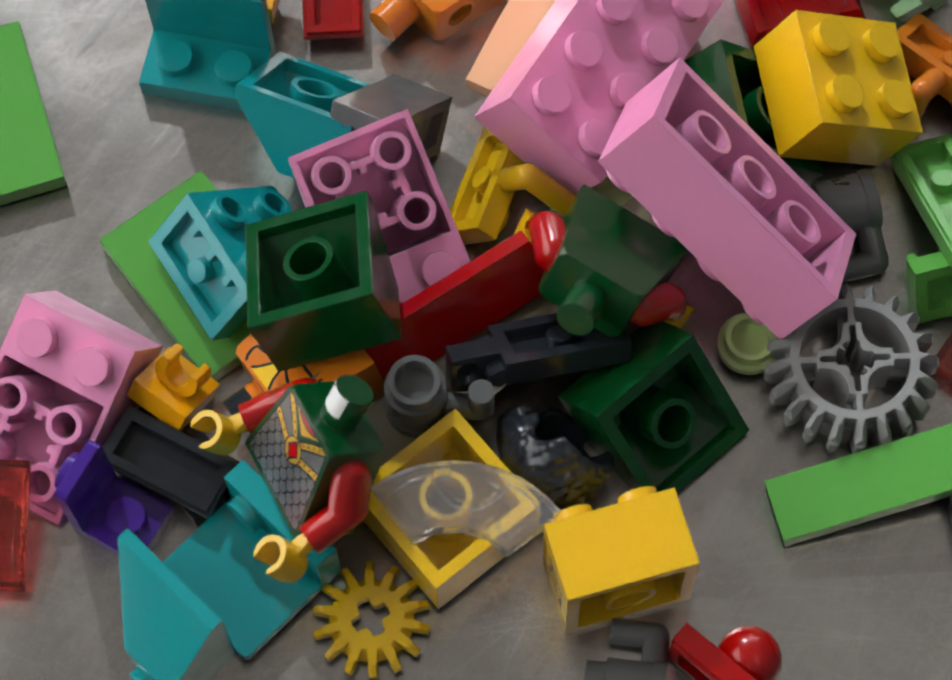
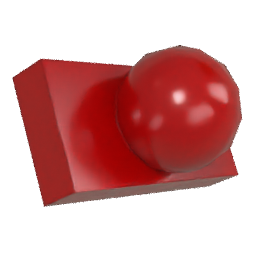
(741, 655)

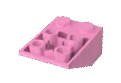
(405, 193)
(63, 385)

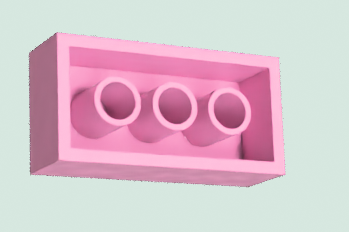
(579, 73)
(729, 200)

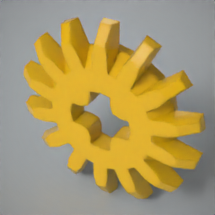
(362, 644)

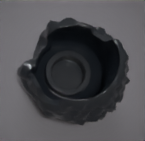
(551, 455)

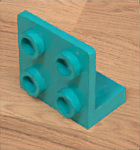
(205, 48)
(206, 251)
(225, 575)

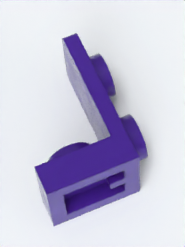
(104, 505)

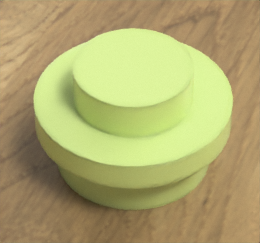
(744, 345)

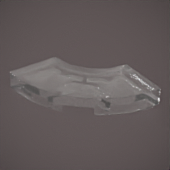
(465, 499)

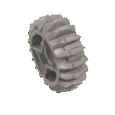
(900, 360)

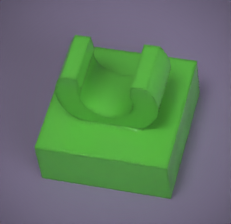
(929, 286)

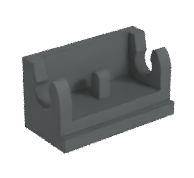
(391, 95)

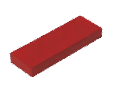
(464, 303)

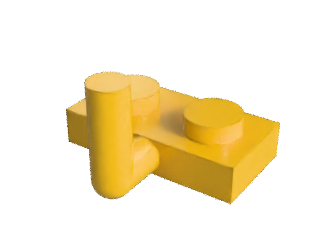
(489, 186)

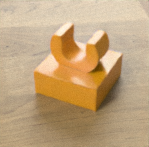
(173, 388)

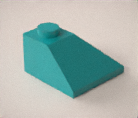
(292, 105)
(164, 622)

